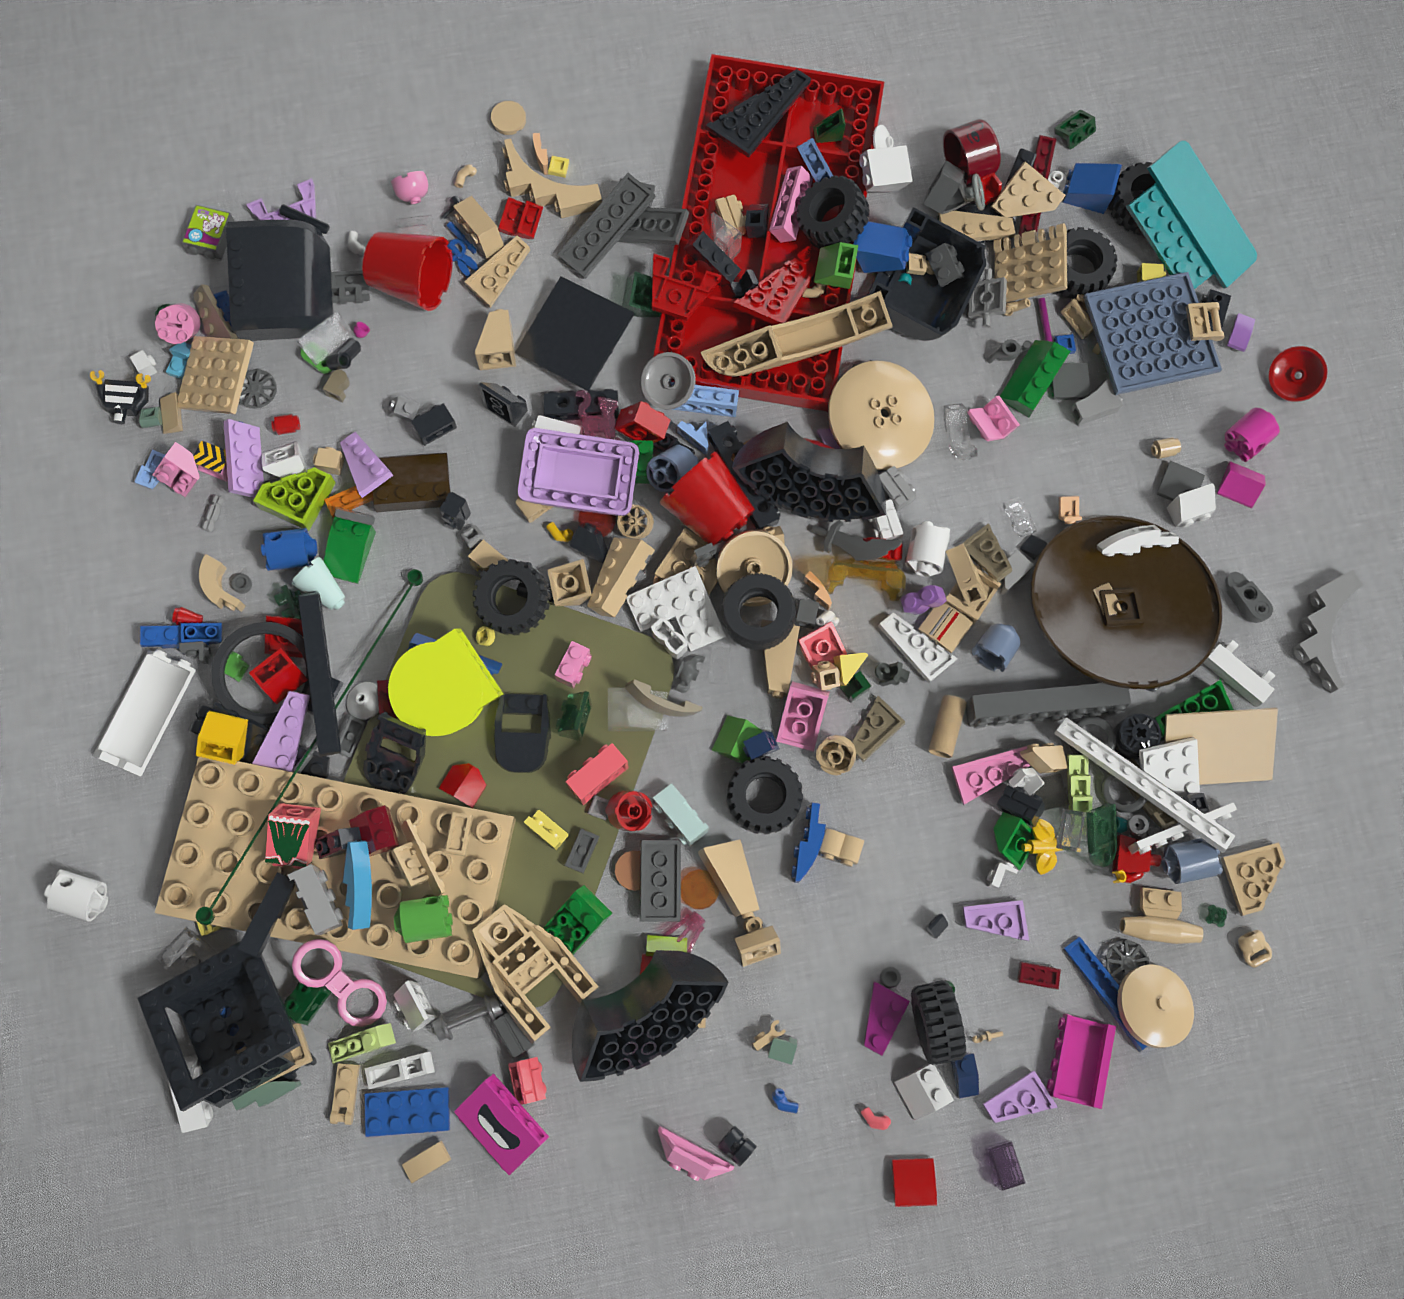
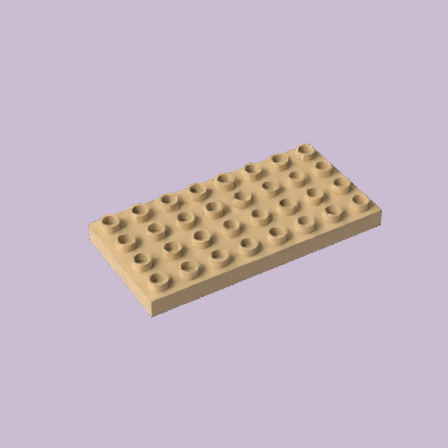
(233, 800)

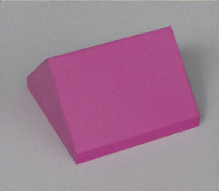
(1241, 485)

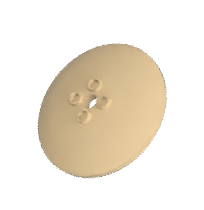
(857, 416)

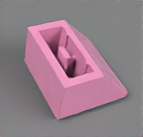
(178, 470)

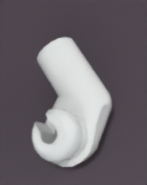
(353, 245)
(826, 617)

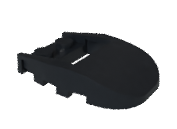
(516, 750)
(389, 769)

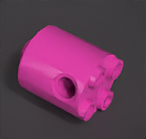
(1251, 433)

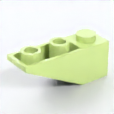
(361, 1042)

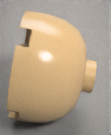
(836, 755)

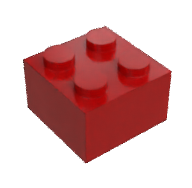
(642, 422)

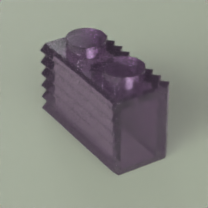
(1004, 1165)

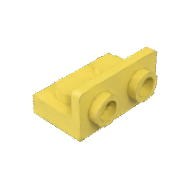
(546, 829)

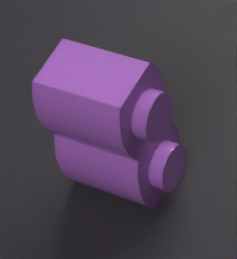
(927, 597)

